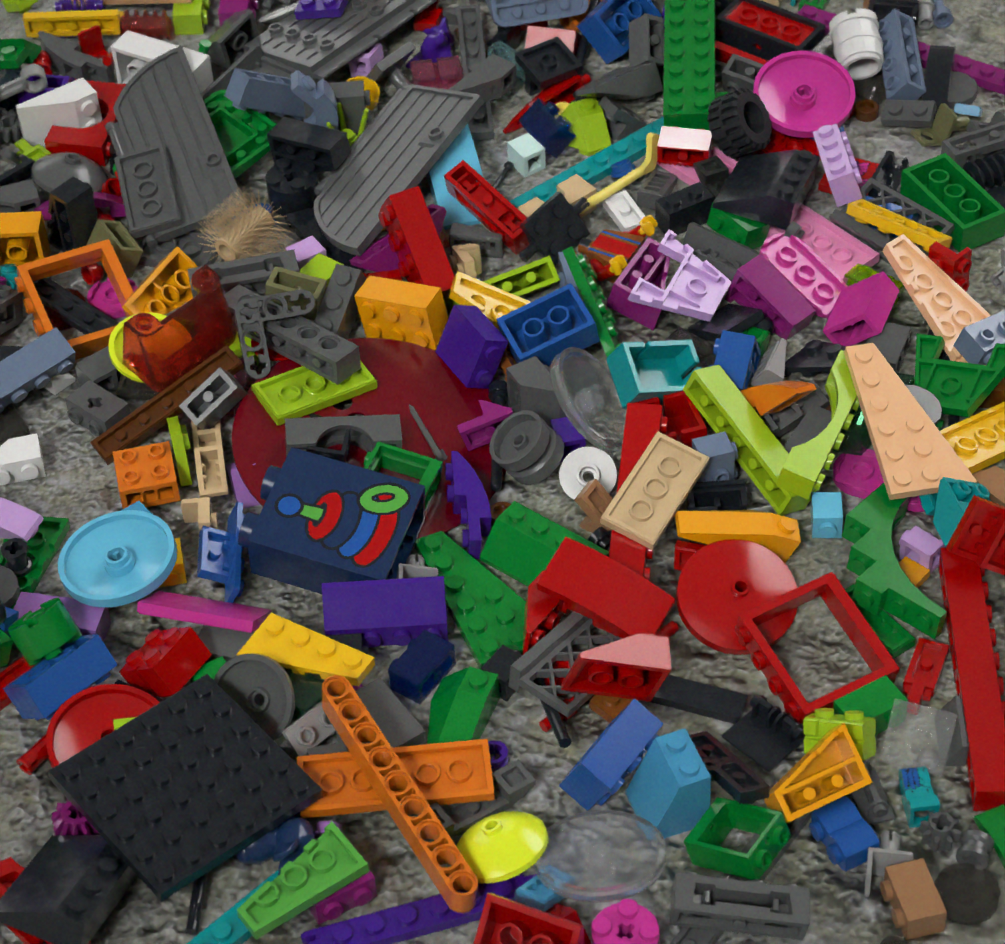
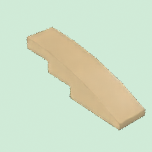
(210, 461)

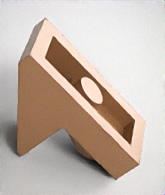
(593, 501)

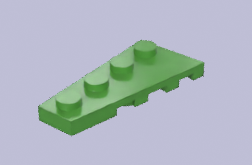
(313, 876)

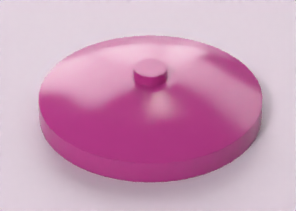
(805, 92)

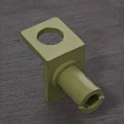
(942, 127)

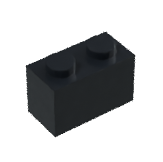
(683, 207)

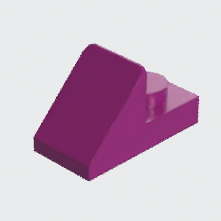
(481, 429)

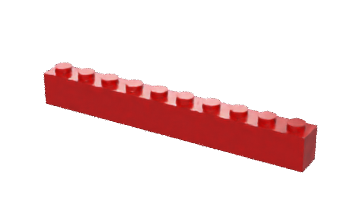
(975, 675)

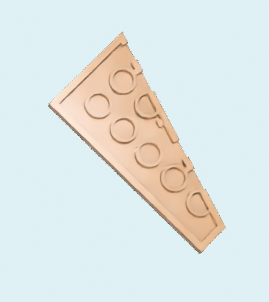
(936, 295)
(904, 438)

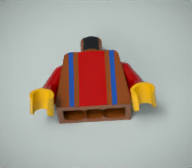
(615, 249)

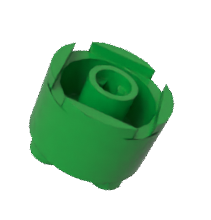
(44, 631)

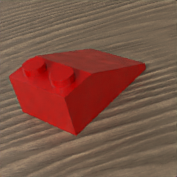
(622, 668)

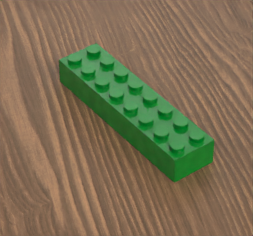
(689, 63)

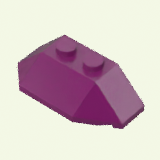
(380, 256)

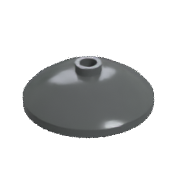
(57, 168)
(251, 676)

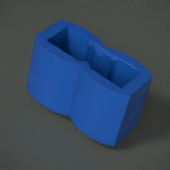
(843, 833)

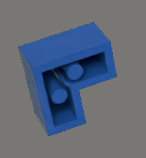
(737, 356)

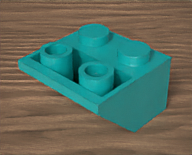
(952, 503)

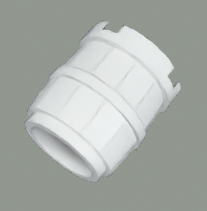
(857, 42)

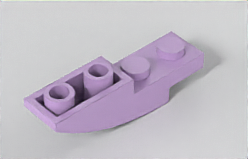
(18, 521)

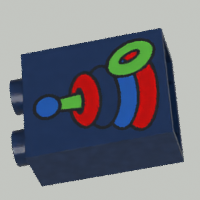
(331, 523)

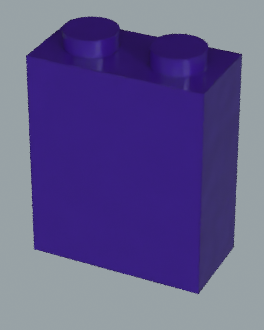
(471, 346)

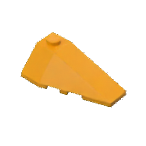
(164, 287)
(767, 529)

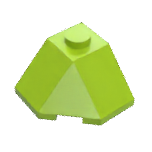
(588, 126)

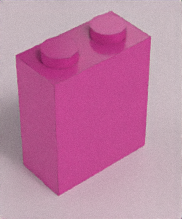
(861, 310)

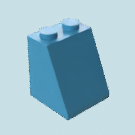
(671, 785)

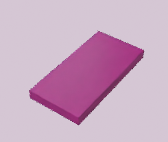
(203, 611)

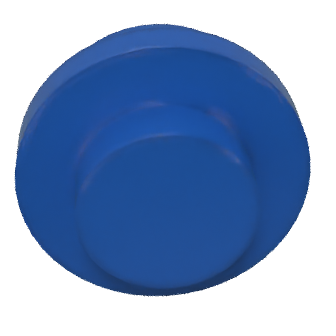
(621, 168)

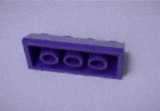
(386, 609)

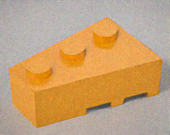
(820, 776)

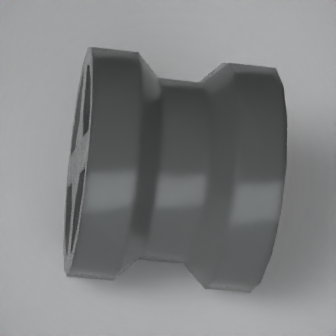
(975, 848)

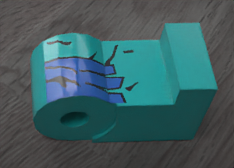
(917, 794)

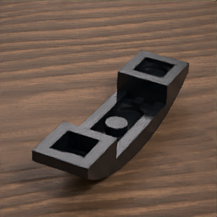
(938, 74)

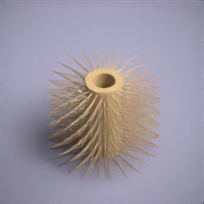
(244, 231)

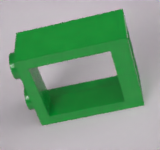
(407, 463)
(725, 815)

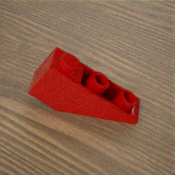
(541, 614)

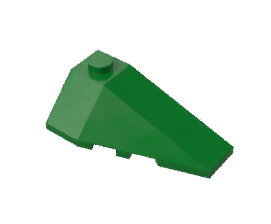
(462, 705)

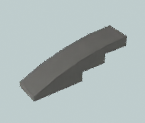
(790, 417)

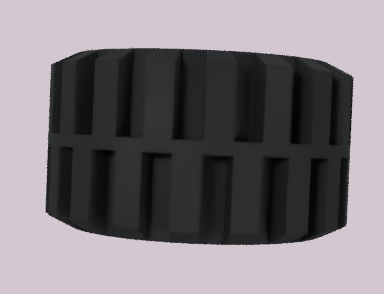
(739, 123)

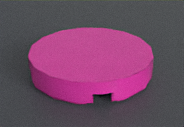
(105, 299)

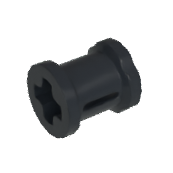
(16, 556)

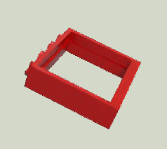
(850, 620)

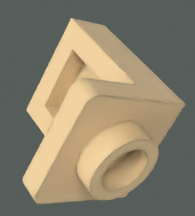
(199, 511)

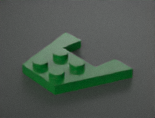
(955, 384)

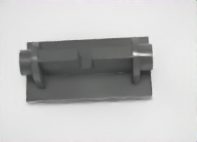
(872, 800)

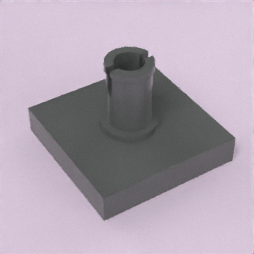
(390, 66)

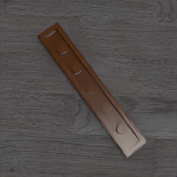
(164, 405)

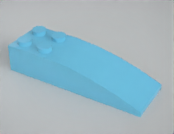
(460, 149)

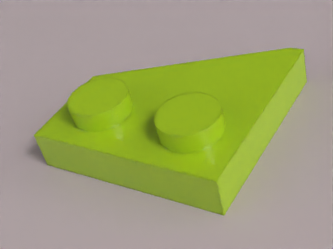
(180, 444)

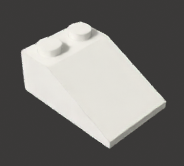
(65, 106)

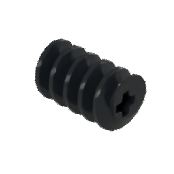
(987, 170)

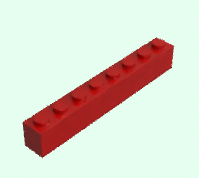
(640, 427)

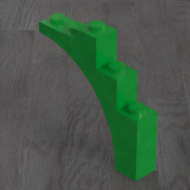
(881, 579)

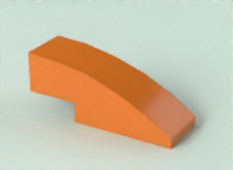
(776, 396)

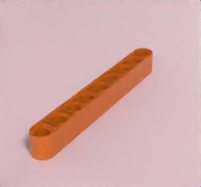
(399, 804)

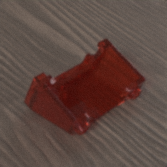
(191, 334)

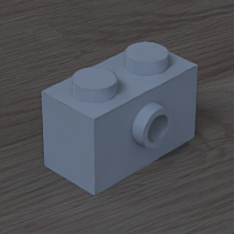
(721, 455)

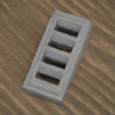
(771, 365)

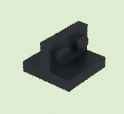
(547, 65)

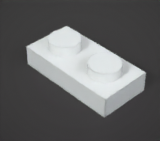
(623, 210)

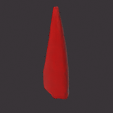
(555, 93)

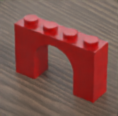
(93, 140)

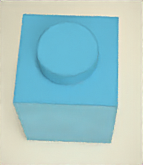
(826, 515)

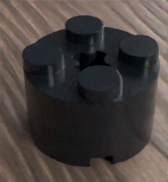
(291, 185)

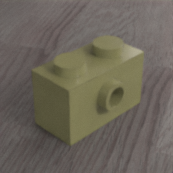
(123, 243)
(285, 280)

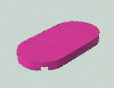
(804, 270)
(862, 475)

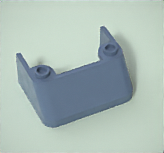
(519, 12)

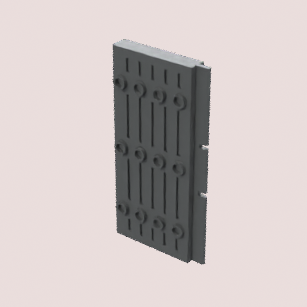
(327, 44)

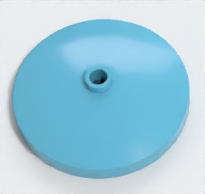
(117, 558)

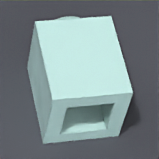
(526, 155)

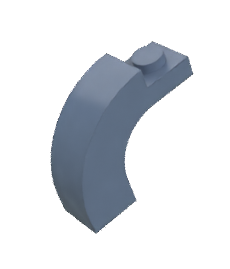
(318, 96)

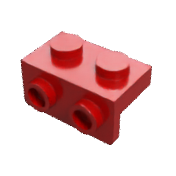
(953, 264)

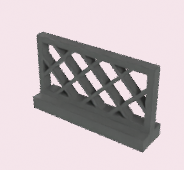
(875, 238)
(551, 649)

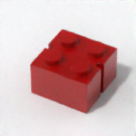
(683, 417)
(165, 661)

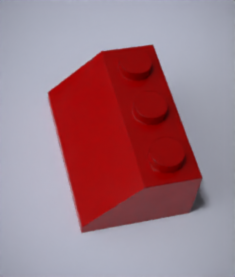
(516, 923)

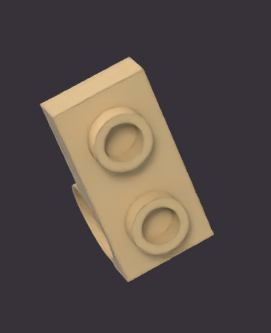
(466, 259)

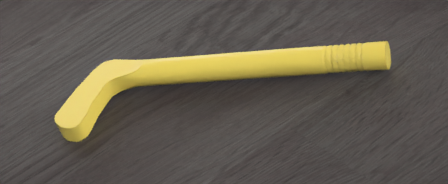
(646, 167)

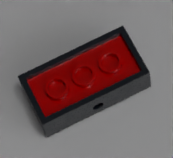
(766, 29)

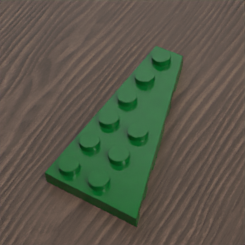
(478, 601)

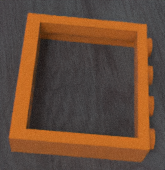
(66, 261)

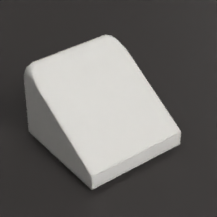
(59, 383)

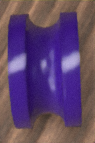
(500, 748)

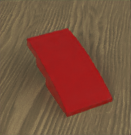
(981, 535)
(604, 591)

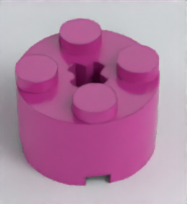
(625, 924)

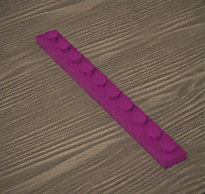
(984, 74)

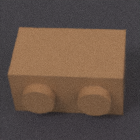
(913, 899)

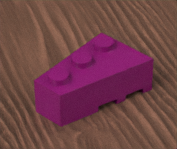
(648, 265)
(764, 288)

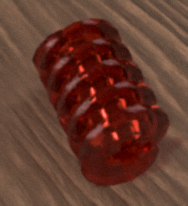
(146, 24)

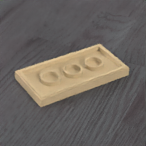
(654, 490)

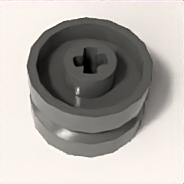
(526, 447)

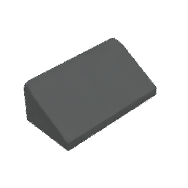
(959, 745)

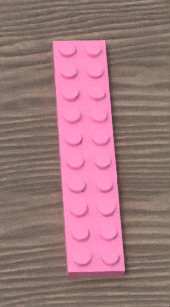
(826, 239)

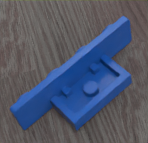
(221, 555)

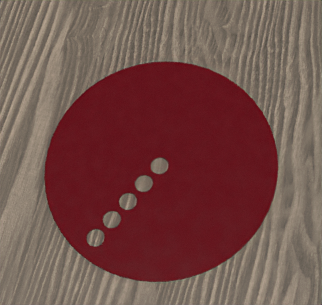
(403, 377)

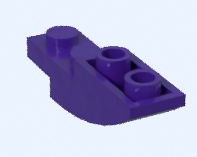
(469, 501)

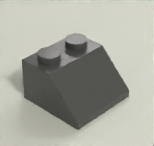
(231, 37)

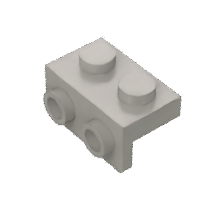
(307, 732)

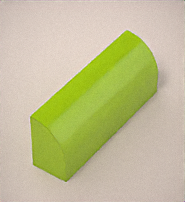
(522, 279)

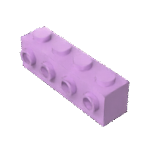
(838, 164)

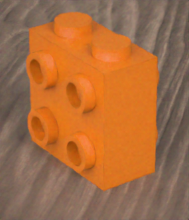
(146, 475)

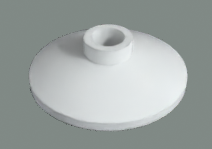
(279, 14)
(585, 461)

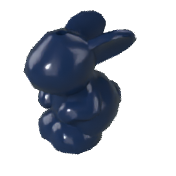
(281, 844)

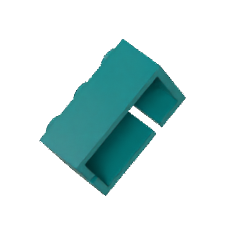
(651, 368)

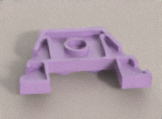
(693, 289)

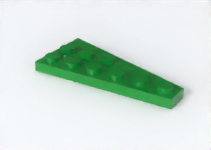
(593, 299)

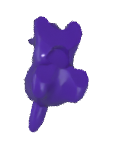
(436, 43)

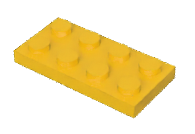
(979, 438)

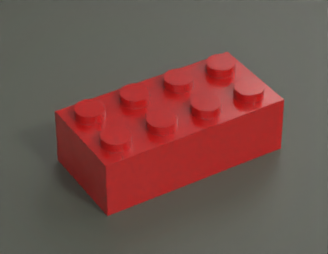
(416, 240)

